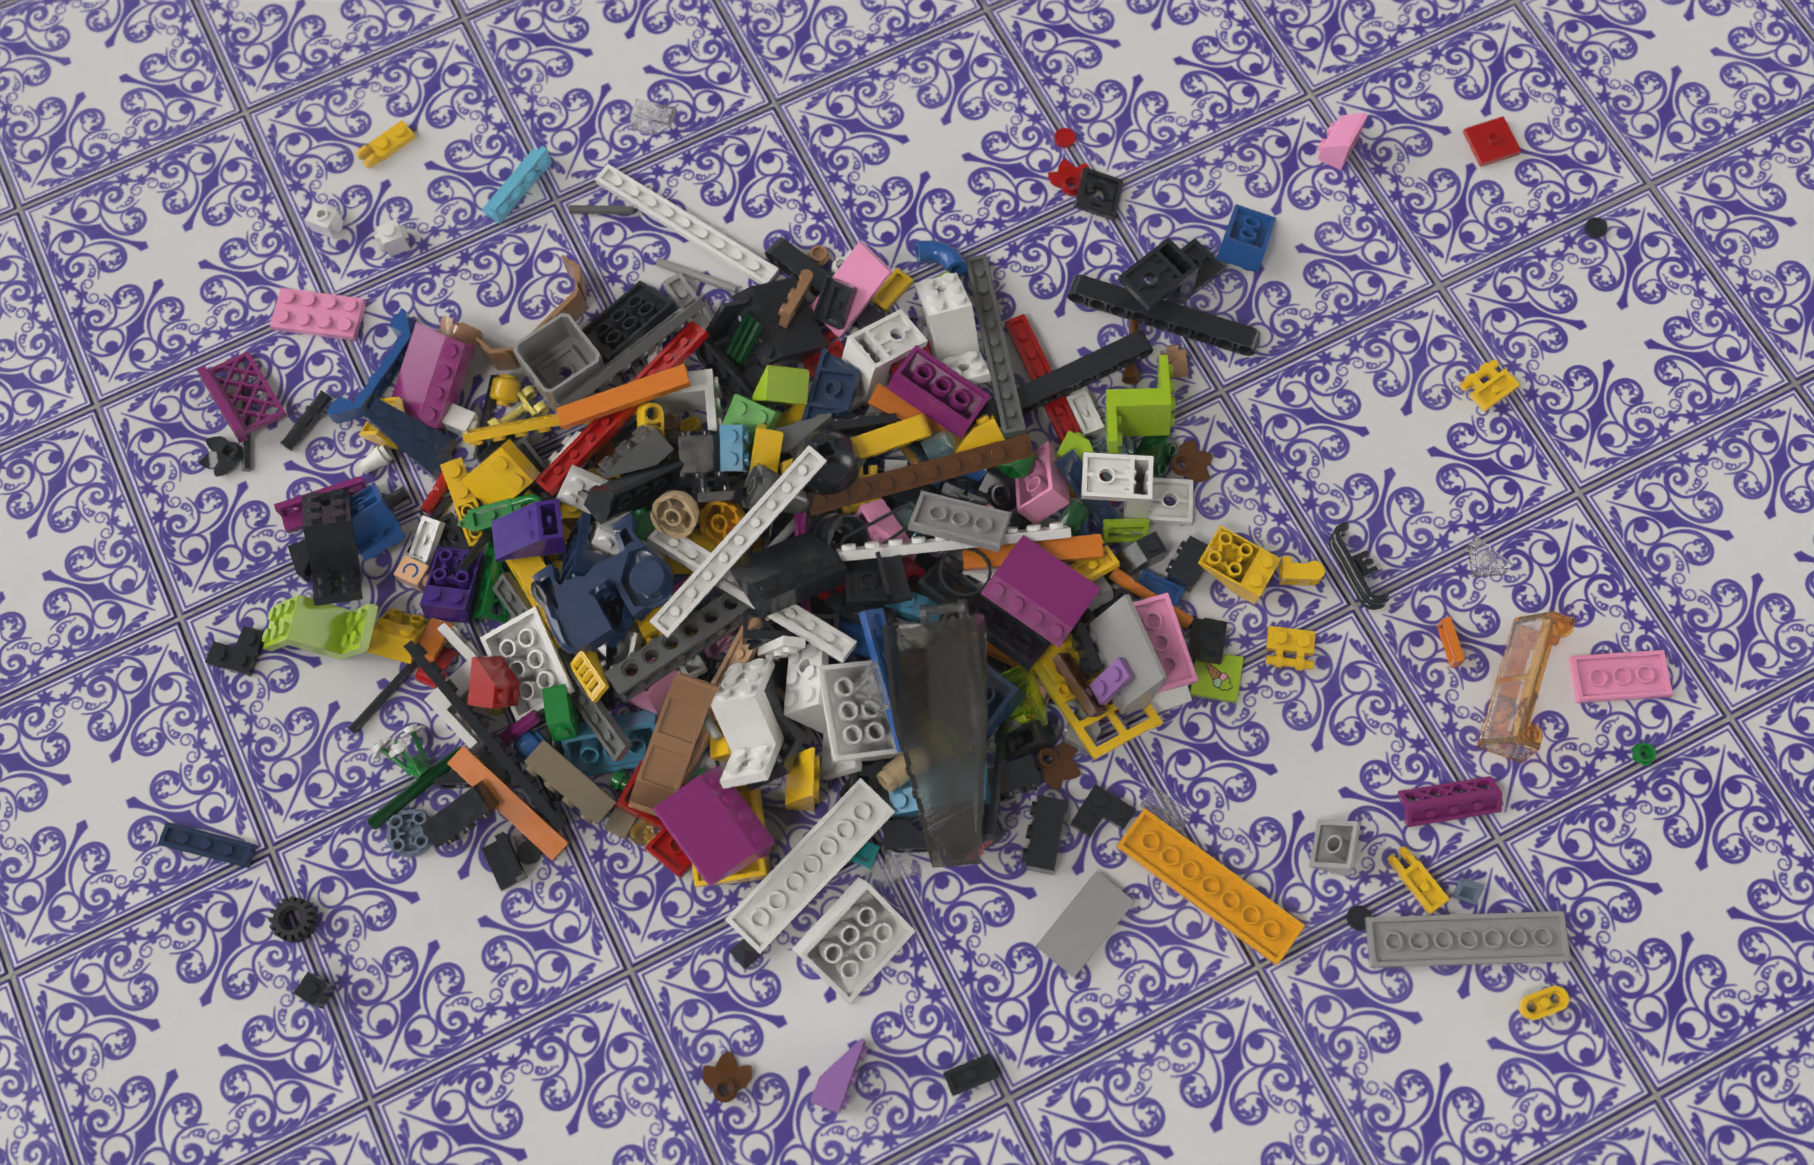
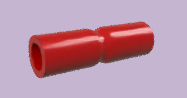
(435, 496)

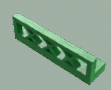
(485, 593)

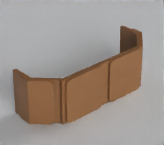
(574, 304)
(672, 741)

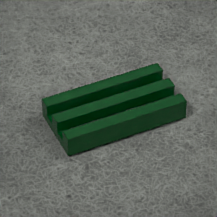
(742, 337)

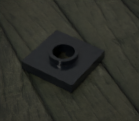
(1107, 185)
(996, 478)

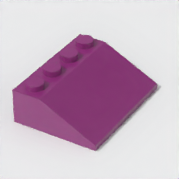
(432, 374)
(1041, 591)
(714, 827)

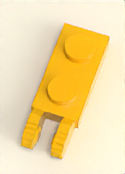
(385, 144)
(1419, 881)

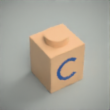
(412, 573)

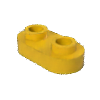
(1543, 1004)

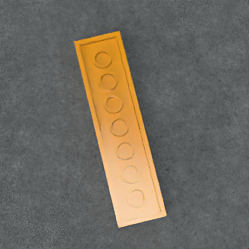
(1210, 886)

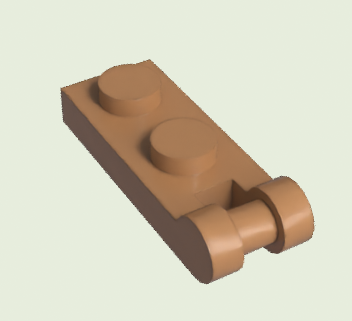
(795, 298)

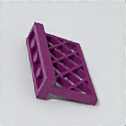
(223, 401)

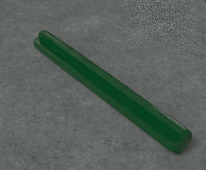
(411, 792)

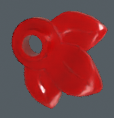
(1066, 176)

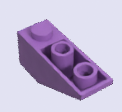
(835, 1081)

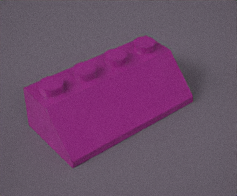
(938, 391)

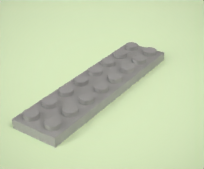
(1467, 939)

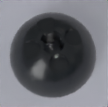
(842, 461)

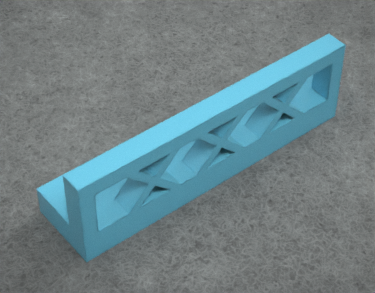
(518, 184)

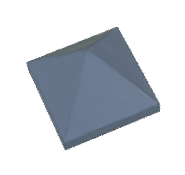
(1468, 891)

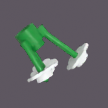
(416, 764)

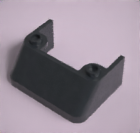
(732, 376)

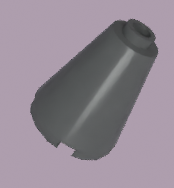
(760, 481)

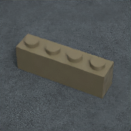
(570, 782)

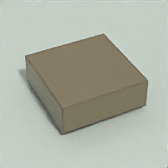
(620, 823)

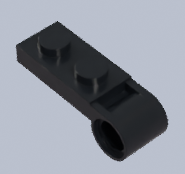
(1084, 647)

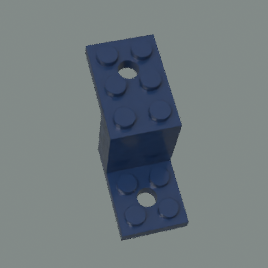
(580, 561)

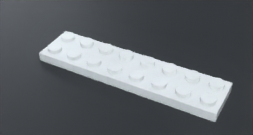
(810, 865)

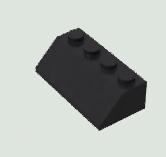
(631, 490)

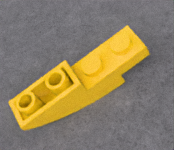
(461, 495)

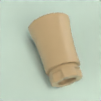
(893, 774)

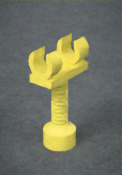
(527, 394)

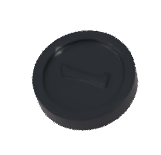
(1595, 228)
(528, 853)
(1356, 917)

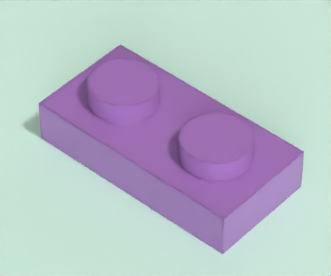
(1112, 681)

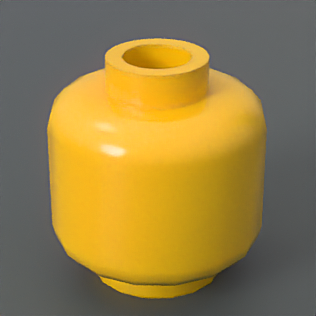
(505, 390)

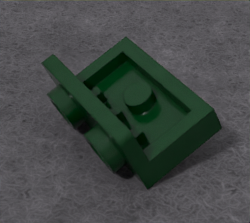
(1162, 449)

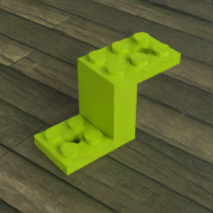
(1140, 410)
(320, 628)

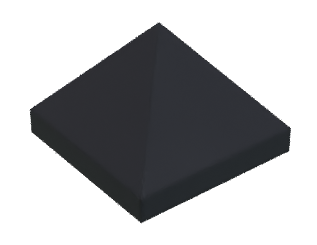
(745, 953)

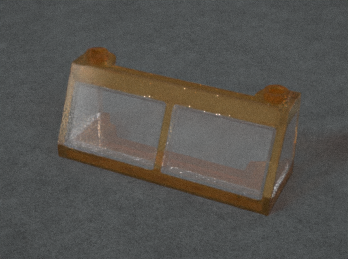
(1517, 685)

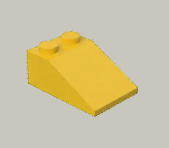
(501, 475)

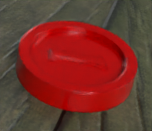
(1064, 138)

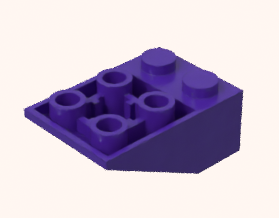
(529, 532)
(449, 590)

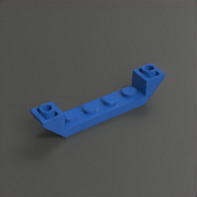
(345, 410)

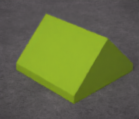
(783, 386)

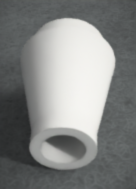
(376, 459)

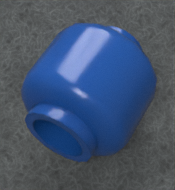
(527, 744)

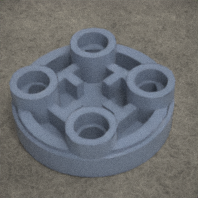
(406, 834)

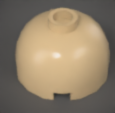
(675, 514)

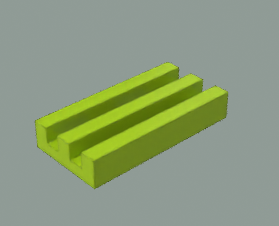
(1126, 527)

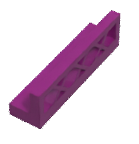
(291, 509)
(1451, 804)

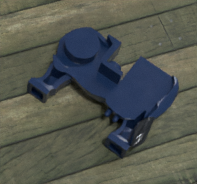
(577, 606)

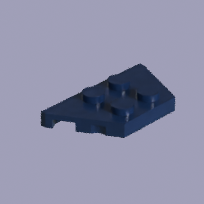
(832, 388)

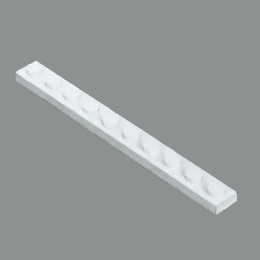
(686, 225)
(738, 541)
(922, 545)
(792, 618)

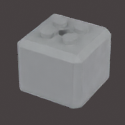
(556, 348)

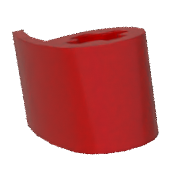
(443, 660)

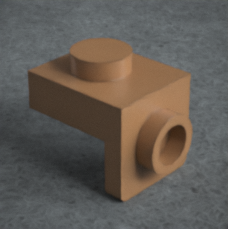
(1178, 358)

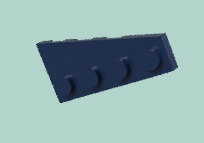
(419, 441)

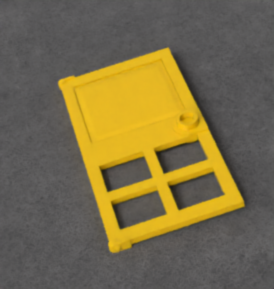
(1059, 692)

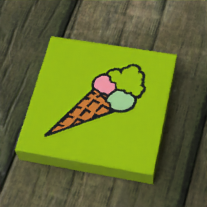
(1218, 681)

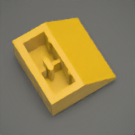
(393, 632)

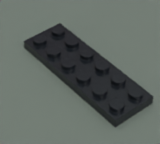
(1001, 628)

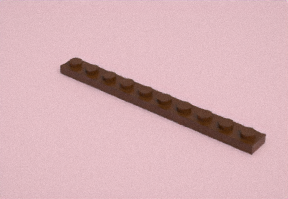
(924, 473)

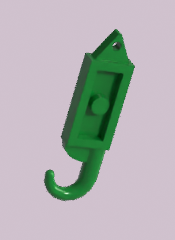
(480, 518)

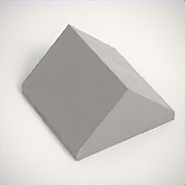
(1335, 846)

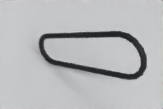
(877, 520)

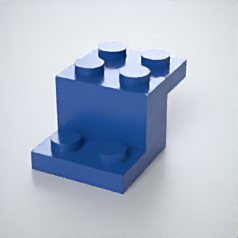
(374, 522)

